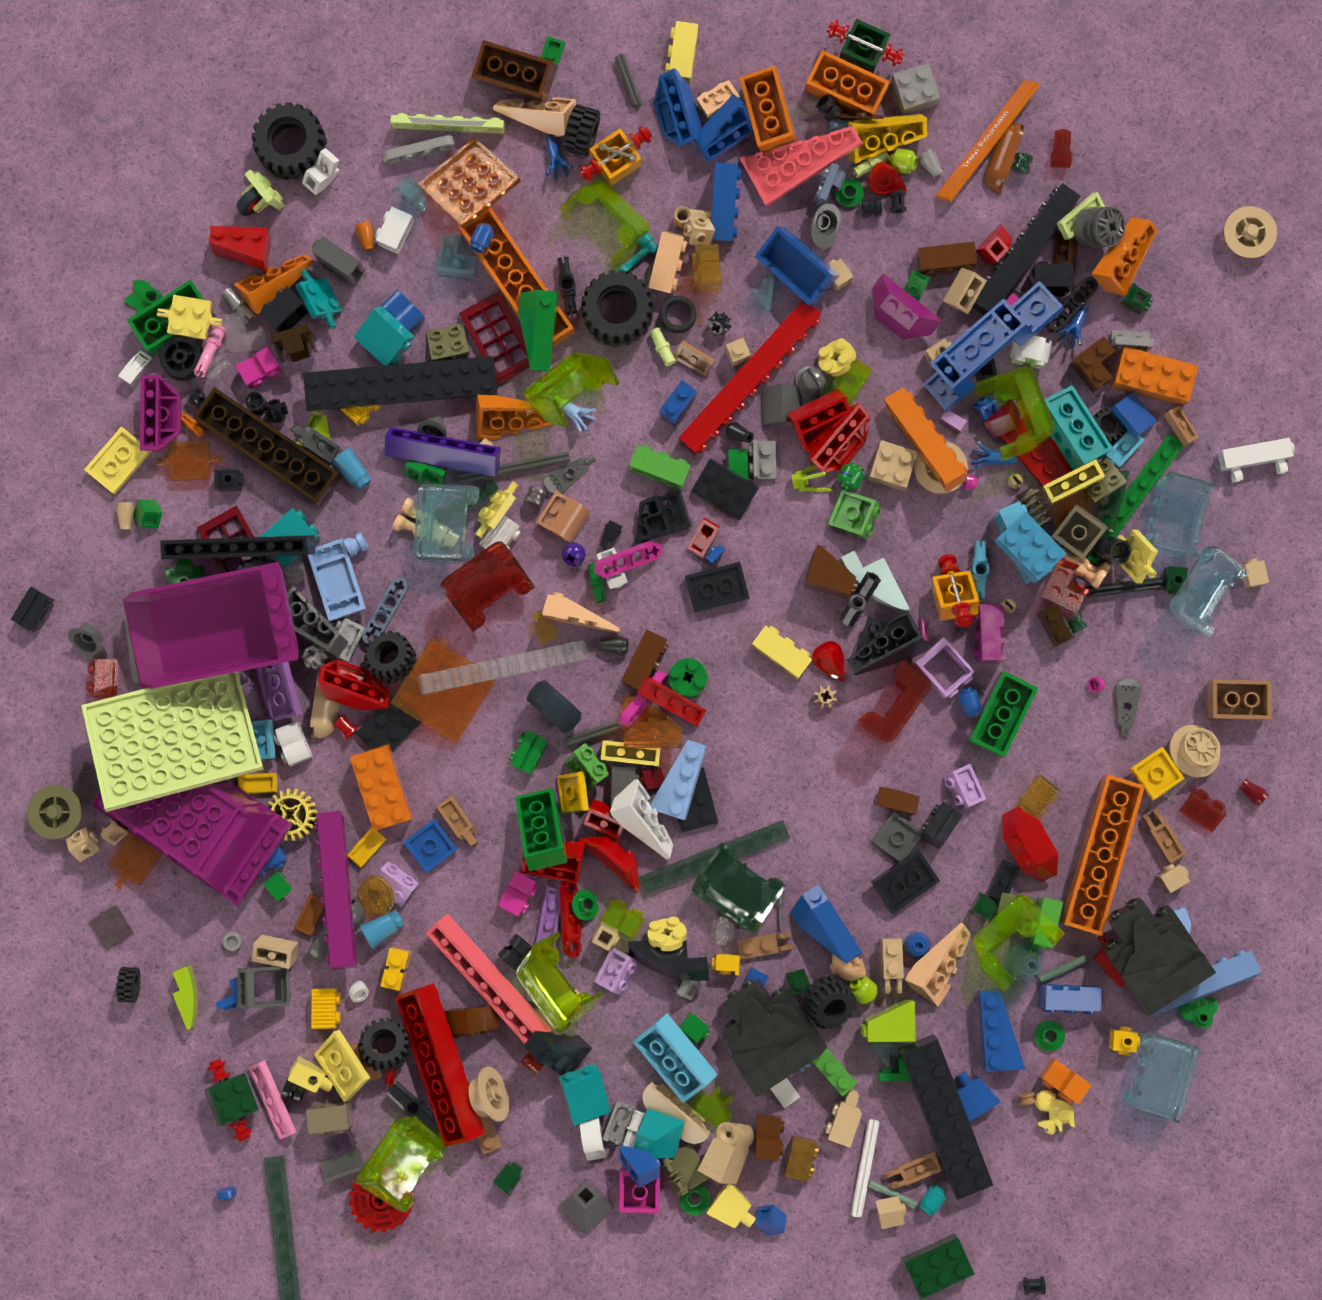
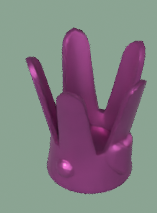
(924, 631)

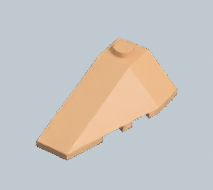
(546, 117)
(934, 969)

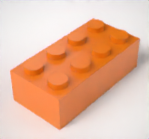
(847, 84)
(768, 109)
(1154, 376)
(381, 787)

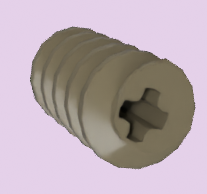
(1033, 506)

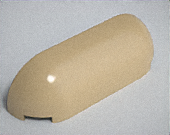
(323, 714)
(666, 1101)

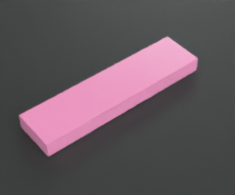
(272, 1099)

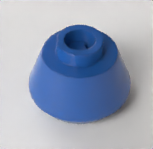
(916, 938)

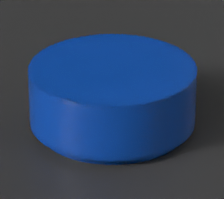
(226, 1193)

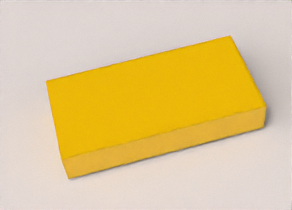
(258, 783)
(366, 847)

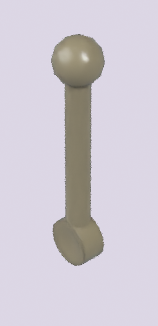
(632, 156)

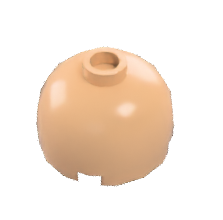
(851, 971)

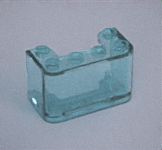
(1178, 515)
(1162, 1077)

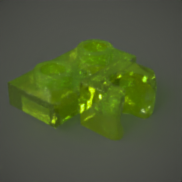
(713, 1106)

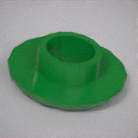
(853, 200)
(577, 905)
(1040, 1032)
(699, 1208)

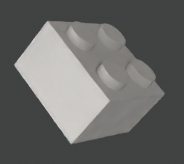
(915, 89)

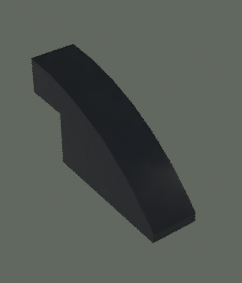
(670, 963)

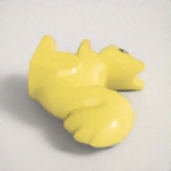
(1059, 1111)

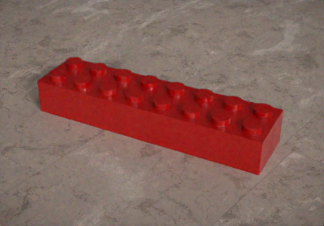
(439, 1064)

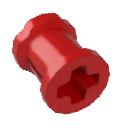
(345, 727)

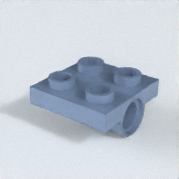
(831, 180)

